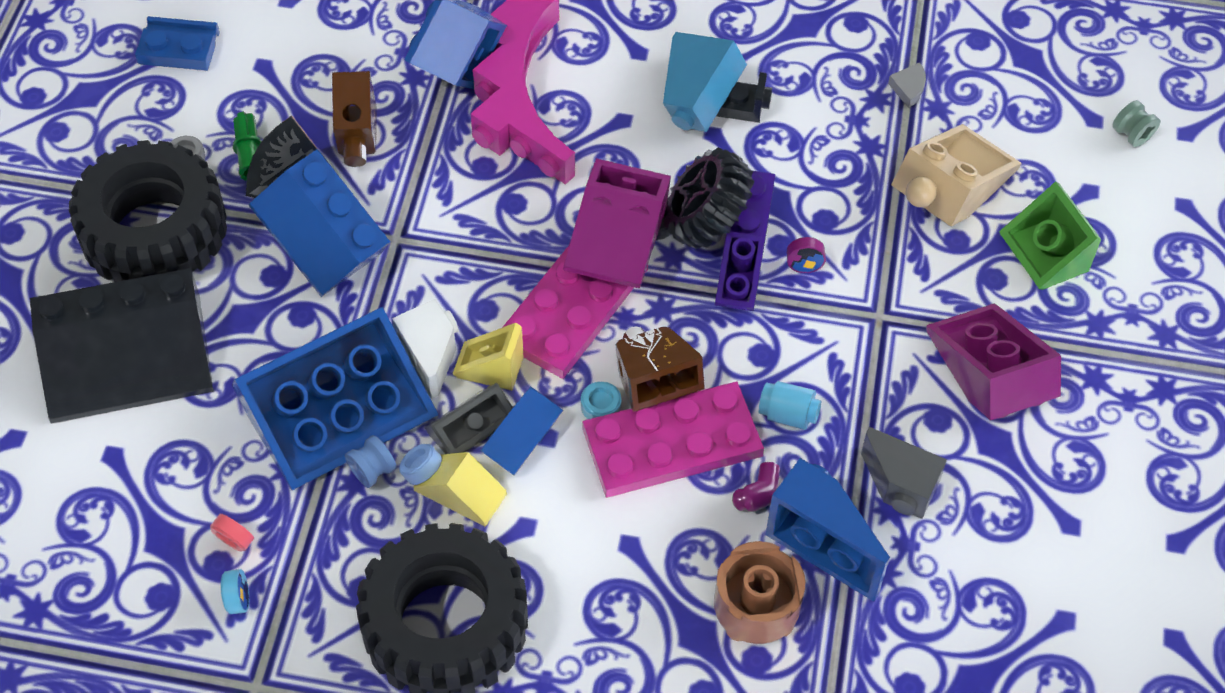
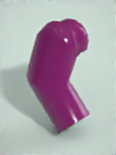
(758, 494)

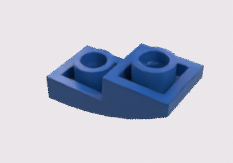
(521, 430)

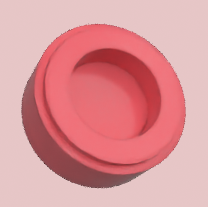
(231, 533)

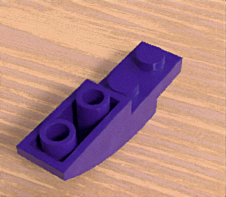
(745, 248)

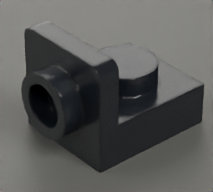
(747, 101)

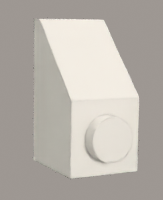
(429, 342)

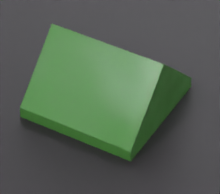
(1052, 238)

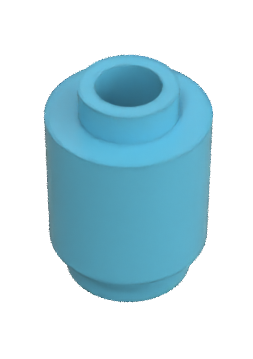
(789, 404)

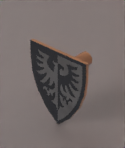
(276, 154)

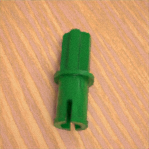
(245, 141)

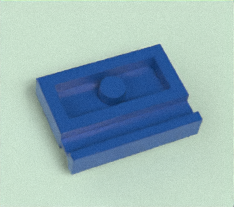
(177, 43)

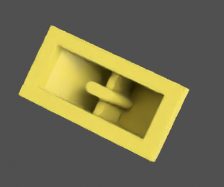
(492, 357)
(464, 487)

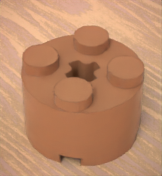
(760, 615)

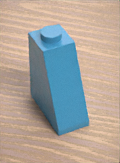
(700, 78)

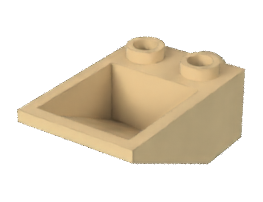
(953, 173)

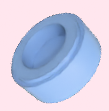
(420, 464)

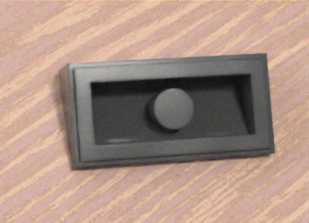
(470, 421)

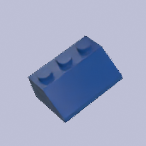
(319, 223)

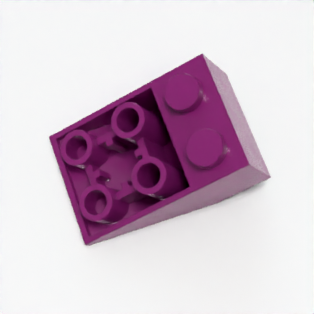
(617, 223)

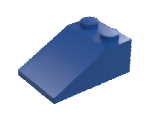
(825, 528)

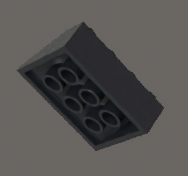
(121, 345)

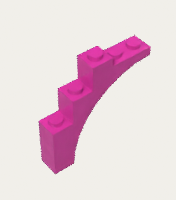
(500, 83)

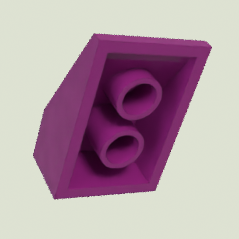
(997, 361)

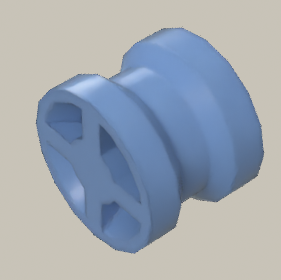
(370, 461)

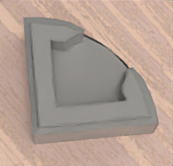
(909, 83)

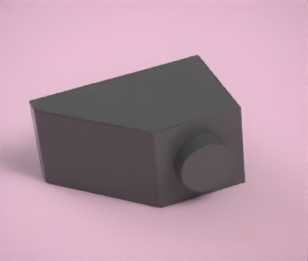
(902, 472)

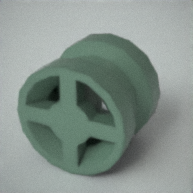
(1136, 123)

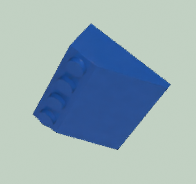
(334, 397)

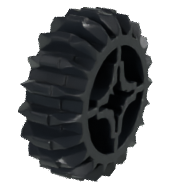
(708, 198)

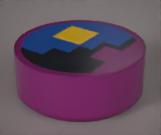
(806, 255)

